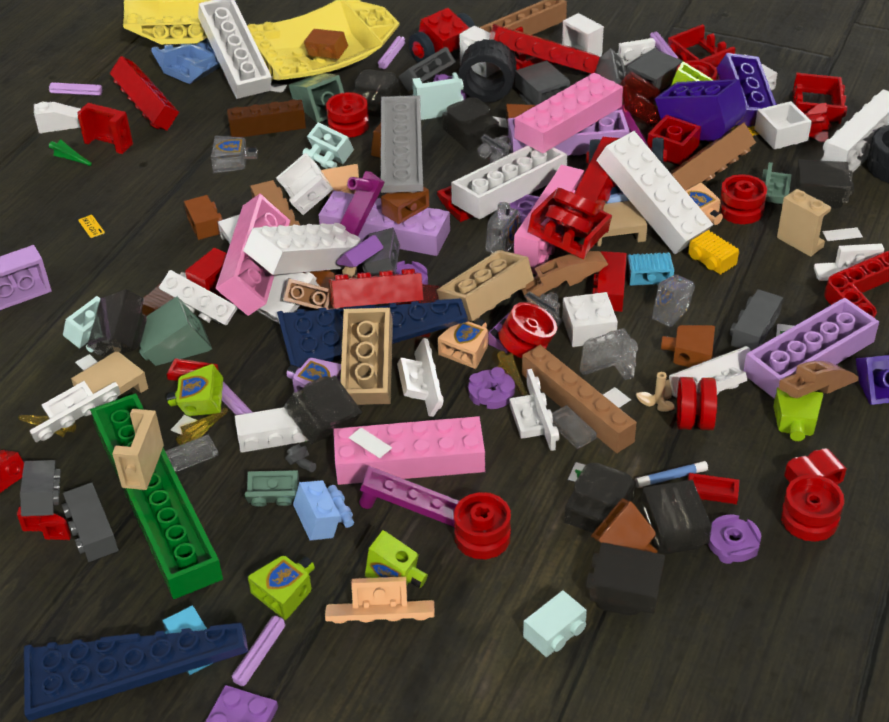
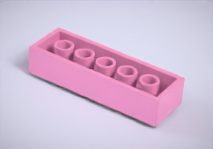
(568, 112)
(531, 246)
(241, 277)
(416, 451)

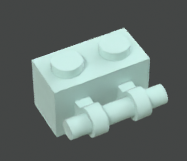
(329, 143)
(79, 324)

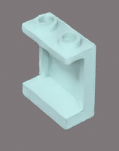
(437, 95)

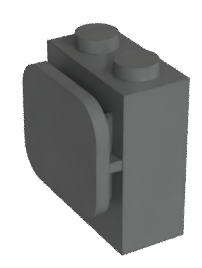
(656, 68)
(539, 82)

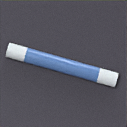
(671, 474)

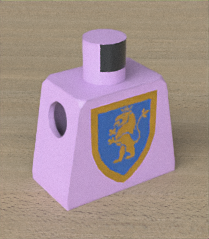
(312, 370)

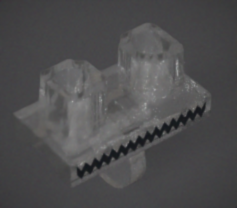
(498, 148)
(548, 302)

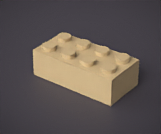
(488, 282)
(367, 355)

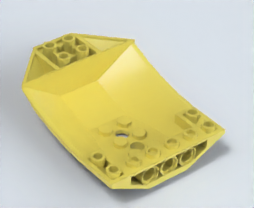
(165, 20)
(283, 44)

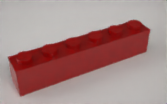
(545, 49)
(144, 93)
(596, 182)

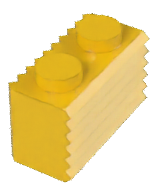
(713, 252)

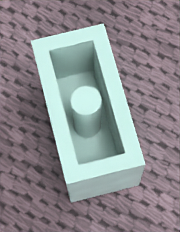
(555, 624)

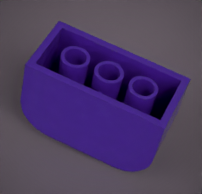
(709, 104)

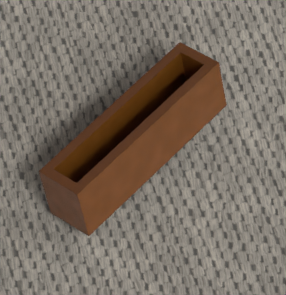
(266, 118)

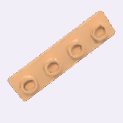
(379, 600)

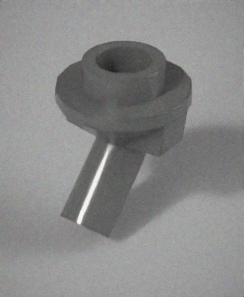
(297, 455)

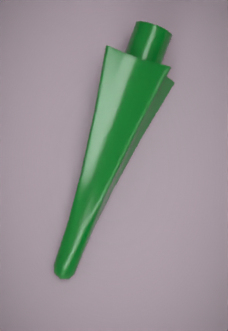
(62, 150)

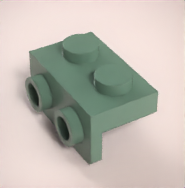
(777, 185)
(272, 487)

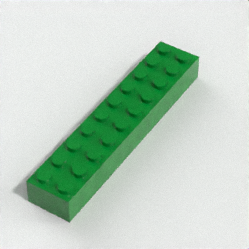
(161, 510)

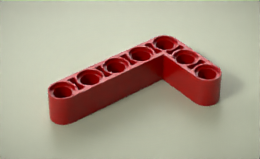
(858, 279)

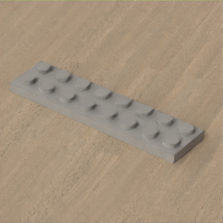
(401, 144)

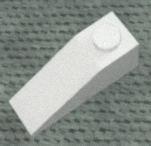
(55, 117)

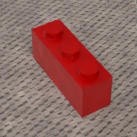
(612, 278)

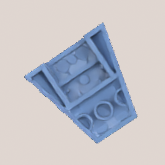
(187, 61)

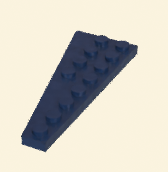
(320, 331)
(88, 671)

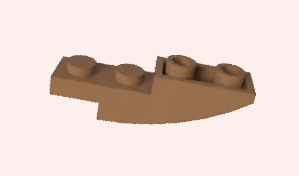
(564, 268)
(308, 295)
(816, 376)

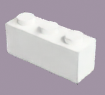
(267, 430)

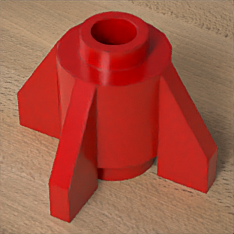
(819, 122)

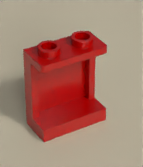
(105, 125)

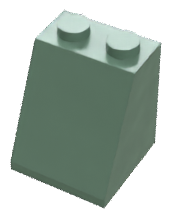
(315, 94)
(173, 334)

